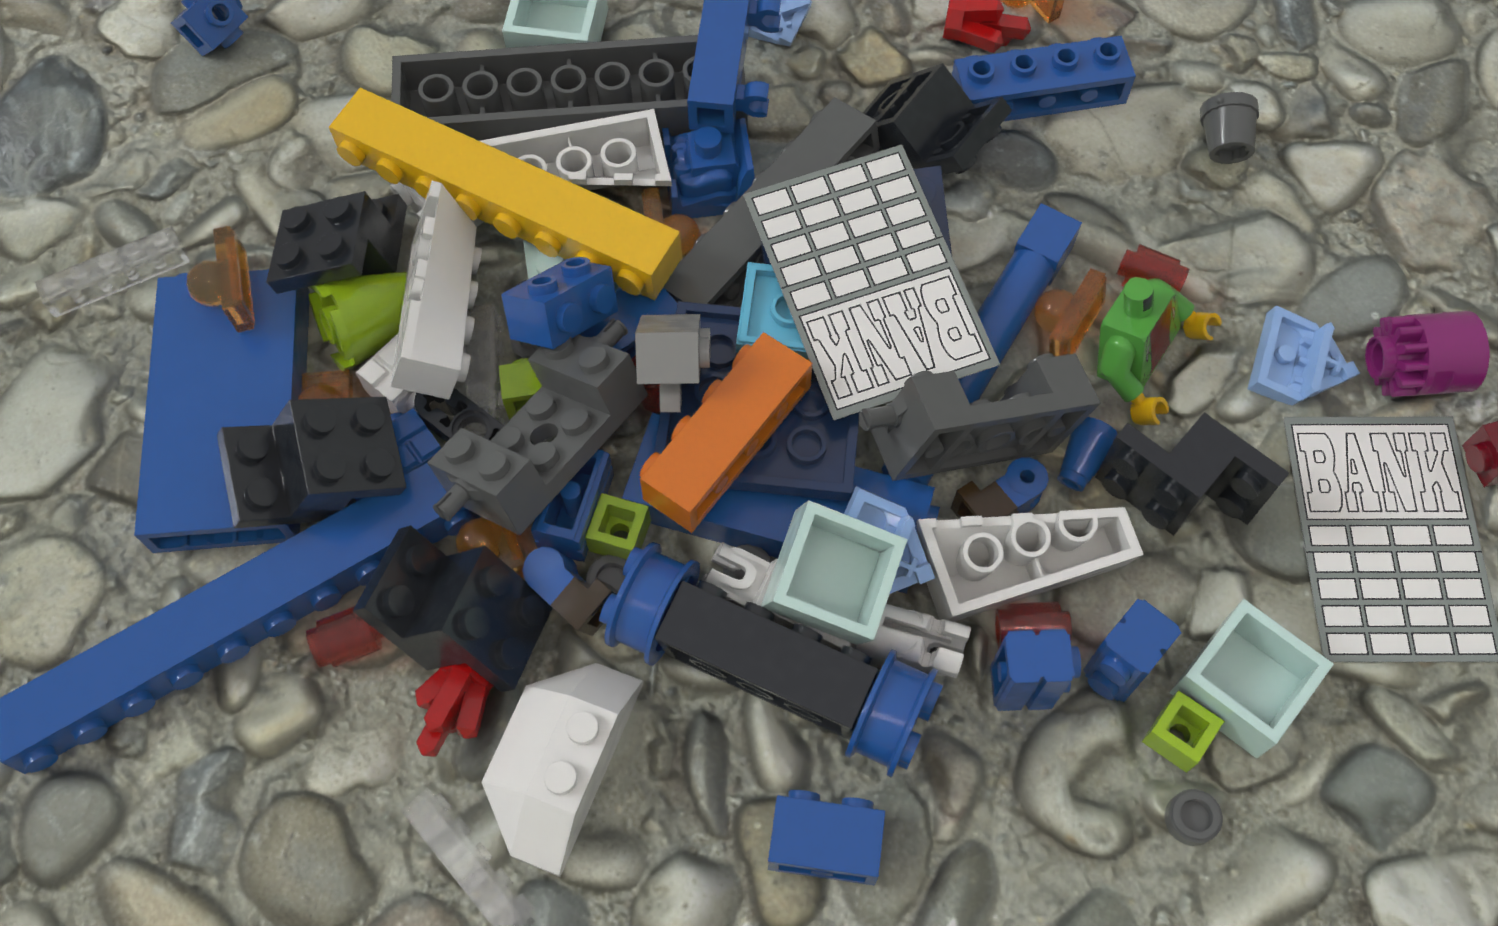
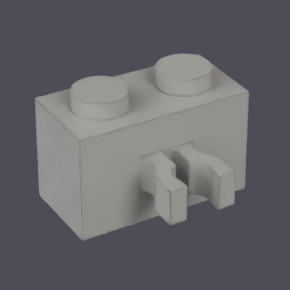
(671, 354)

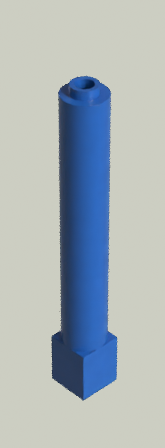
(1014, 295)

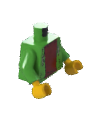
(1139, 334)

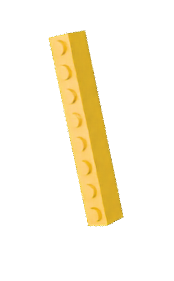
(507, 192)

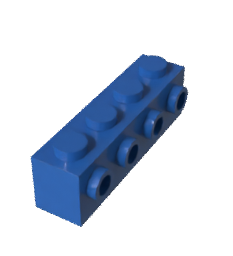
(1050, 77)

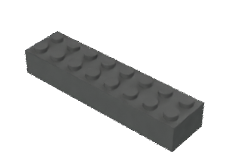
(549, 85)

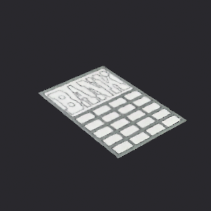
(868, 279)
(1391, 540)

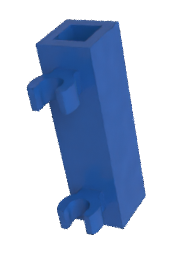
(719, 63)

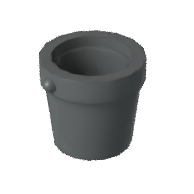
(1230, 126)

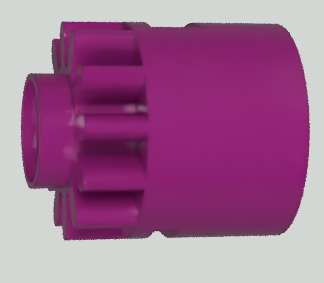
(1428, 354)

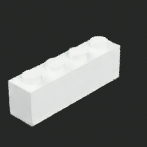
(596, 151)
(437, 299)
(1020, 555)

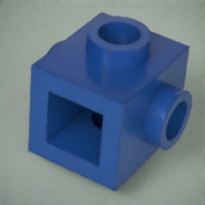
(210, 23)

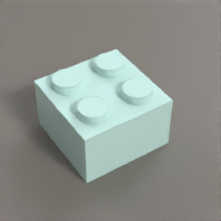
(554, 22)
(834, 573)
(1253, 678)

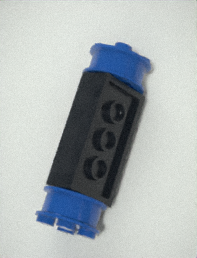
(840, 691)

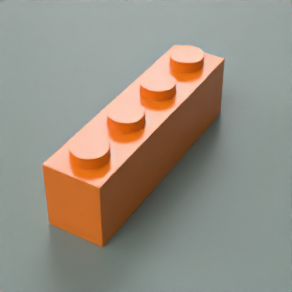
(725, 431)

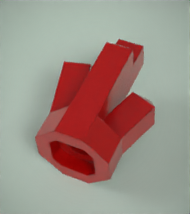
(983, 24)
(454, 704)

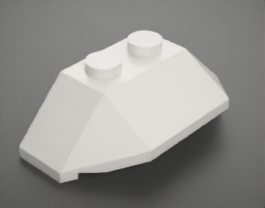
(556, 760)

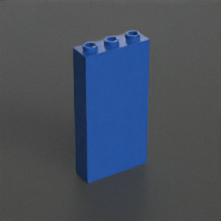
(208, 380)

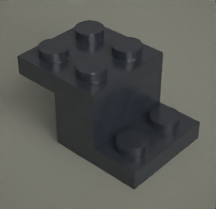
(935, 120)
(337, 241)
(310, 461)
(1202, 464)
(454, 608)

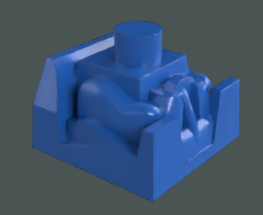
(707, 169)

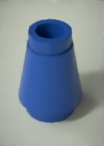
(1085, 453)

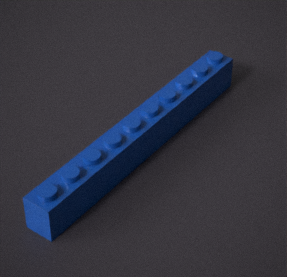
(213, 625)

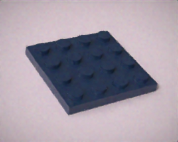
(804, 454)

